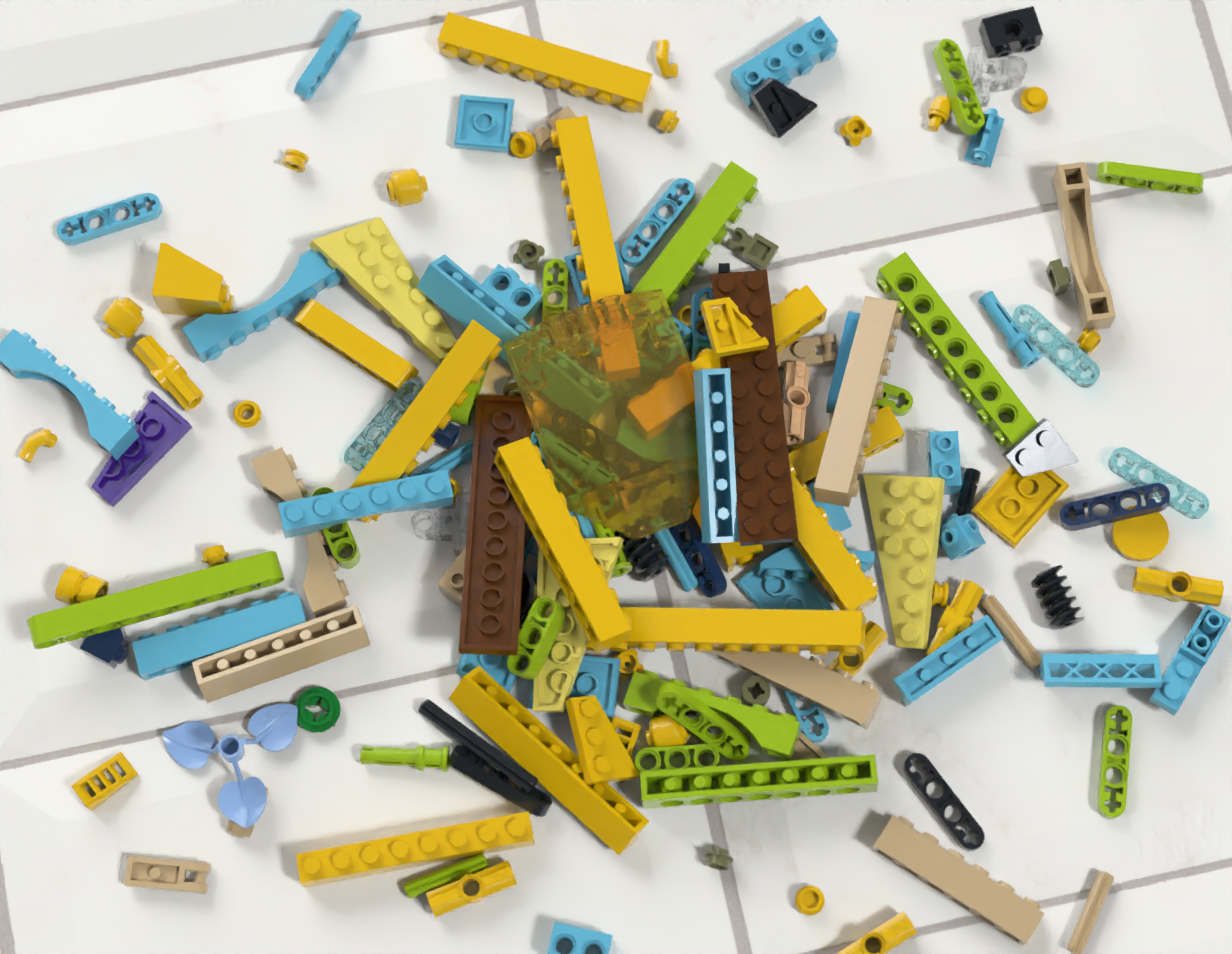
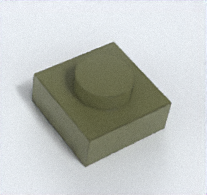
(1058, 276)

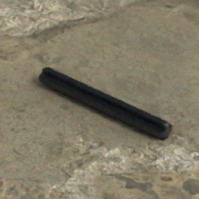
(478, 745)

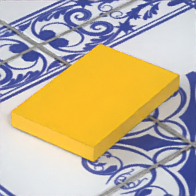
(1018, 503)

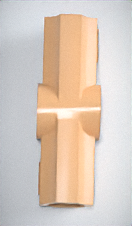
(795, 390)

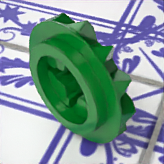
(311, 698)

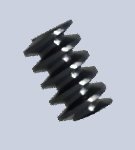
(644, 556)
(1056, 599)

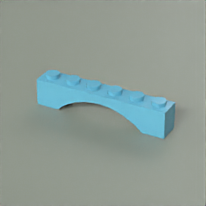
(215, 333)
(105, 426)
(329, 509)

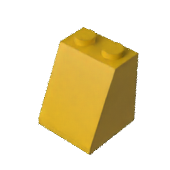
(188, 286)

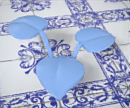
(242, 799)

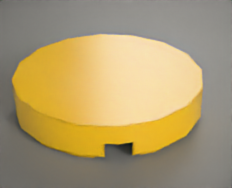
(1141, 536)

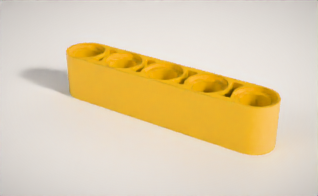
(354, 345)

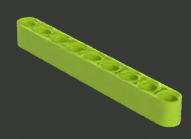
(154, 600)

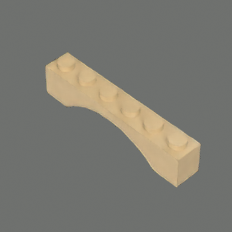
(1089, 283)
(320, 583)

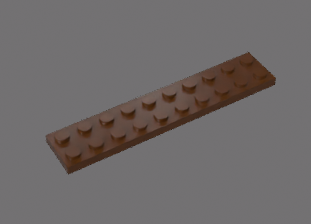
(759, 430)
(493, 535)

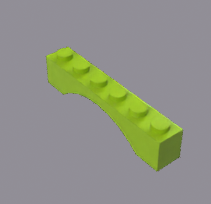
(771, 732)

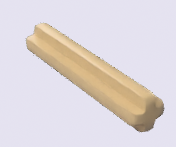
(1011, 632)
(1090, 913)

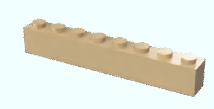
(857, 402)

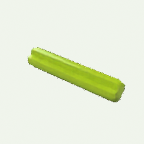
(445, 876)

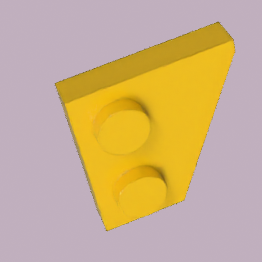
(729, 329)

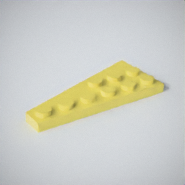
(388, 282)
(906, 533)
(561, 667)

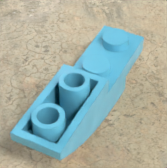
(793, 565)
(1190, 659)

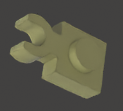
(756, 251)

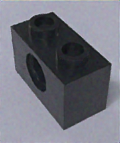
(1021, 22)

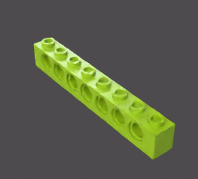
(904, 271)
(759, 781)

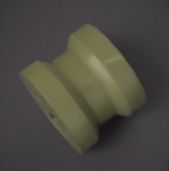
(755, 696)

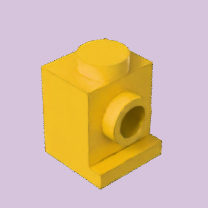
(734, 554)

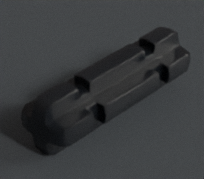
(967, 491)

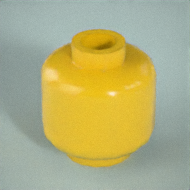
(406, 187)
(123, 318)
(666, 732)

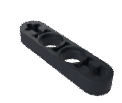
(471, 765)
(947, 799)

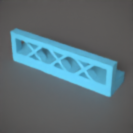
(947, 659)
(1101, 670)

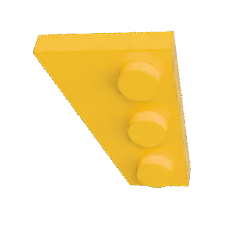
(597, 743)

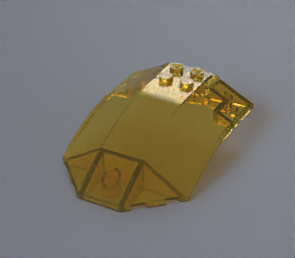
(614, 410)

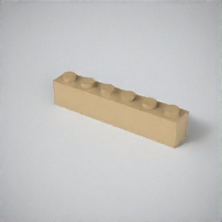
(281, 653)
(811, 682)
(958, 881)

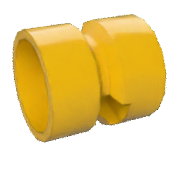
(78, 587)

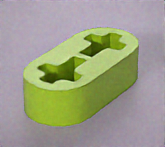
(894, 392)

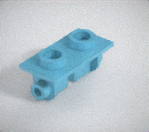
(984, 142)

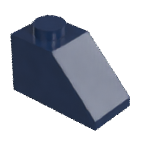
(107, 647)

